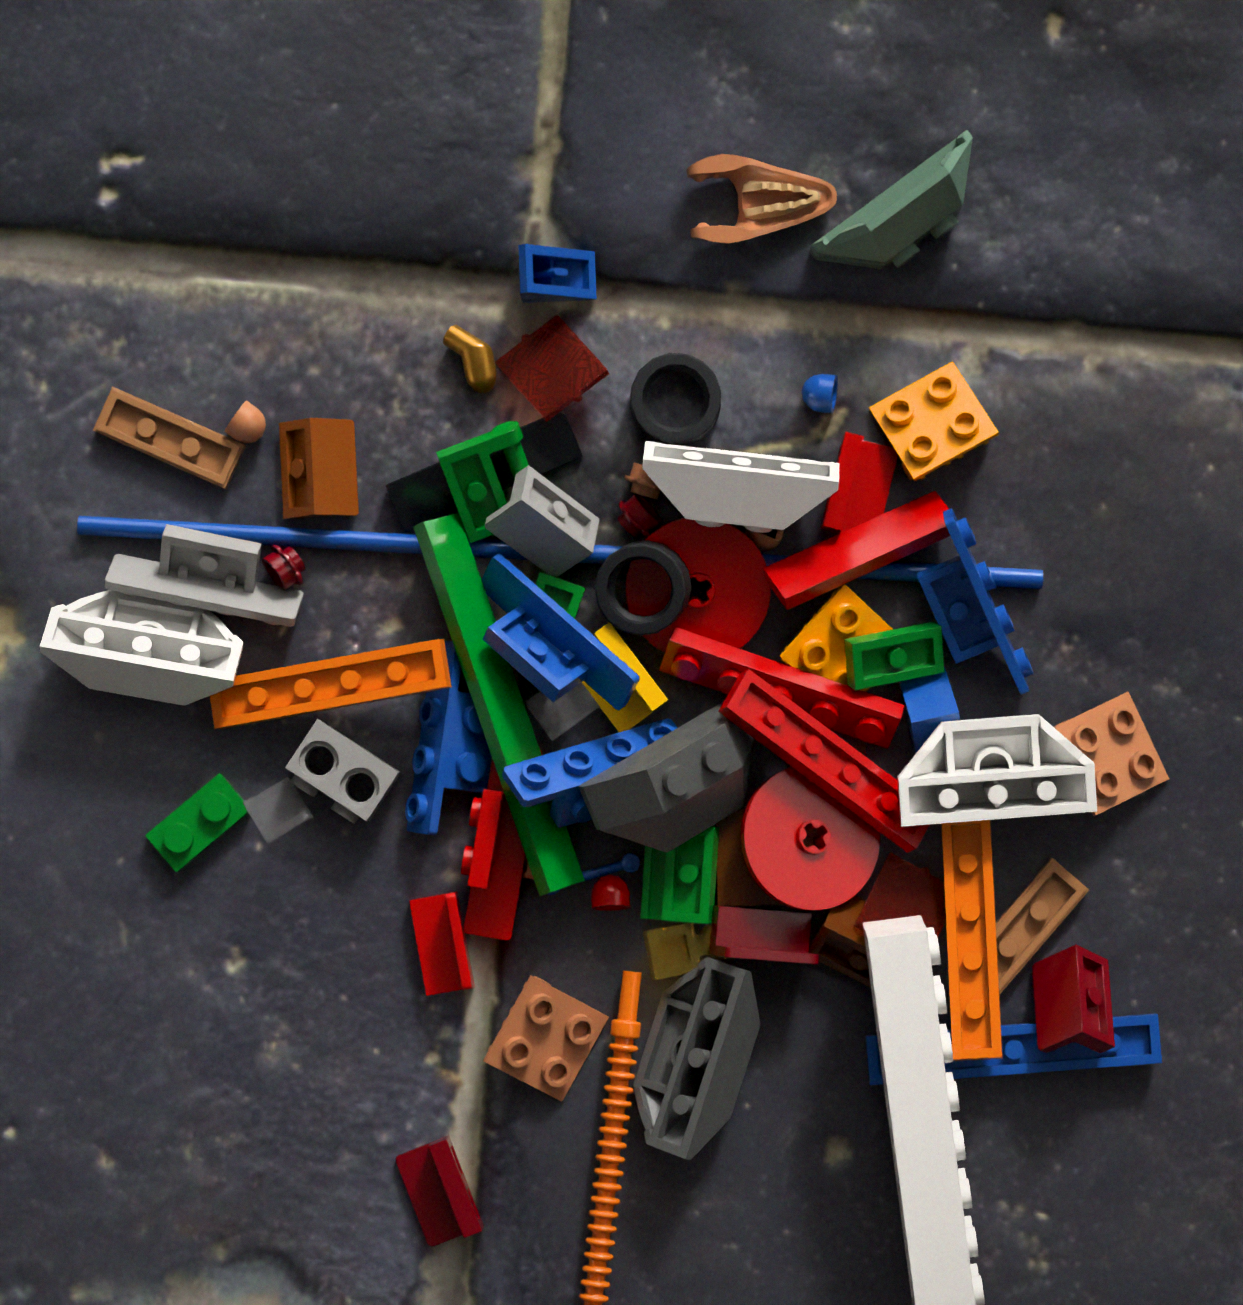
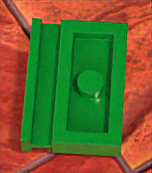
(683, 881)

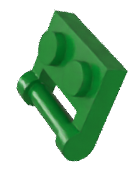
(474, 477)

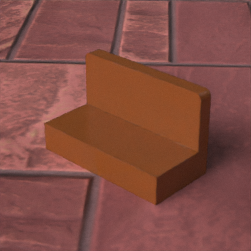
(318, 468)

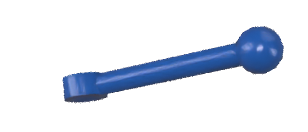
(629, 863)

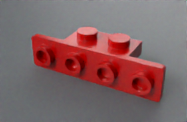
(493, 864)

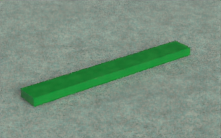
(494, 695)

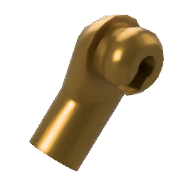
(476, 358)

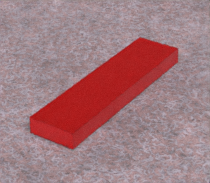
(858, 551)

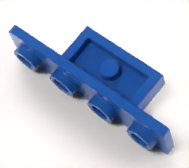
(965, 609)
(548, 642)
(449, 751)
(561, 772)

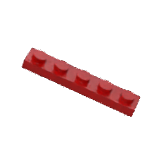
(829, 702)
(819, 756)

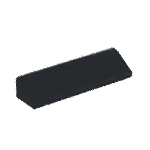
(427, 494)

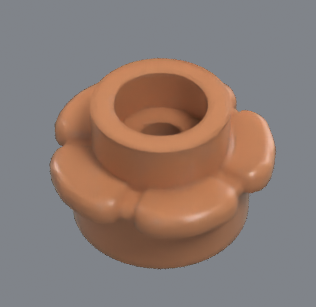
(642, 482)

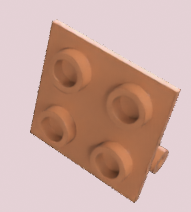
(1119, 748)
(545, 1038)

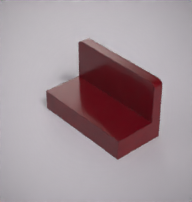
(761, 934)
(1073, 1000)
(439, 1192)

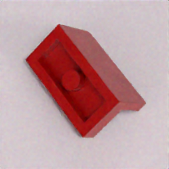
(863, 483)
(442, 943)

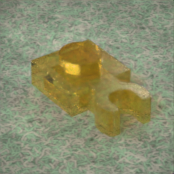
(676, 949)

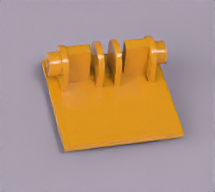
(933, 421)
(821, 641)

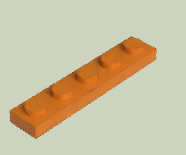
(332, 684)
(972, 941)

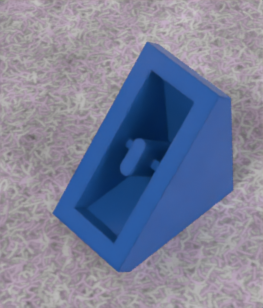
(556, 274)
(927, 704)

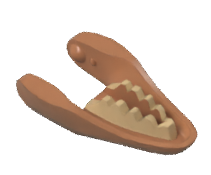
(767, 197)

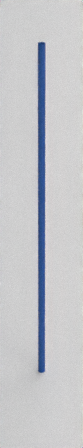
(482, 548)

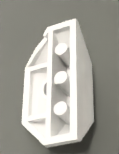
(739, 486)
(142, 647)
(995, 773)

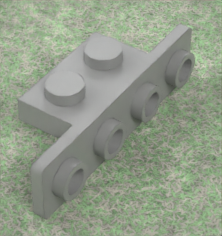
(206, 574)

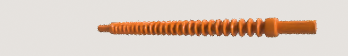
(624, 1030)

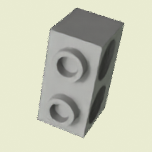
(348, 761)

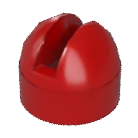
(610, 894)

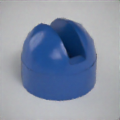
(821, 392)

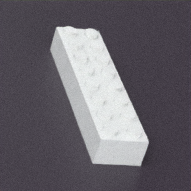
(919, 1112)

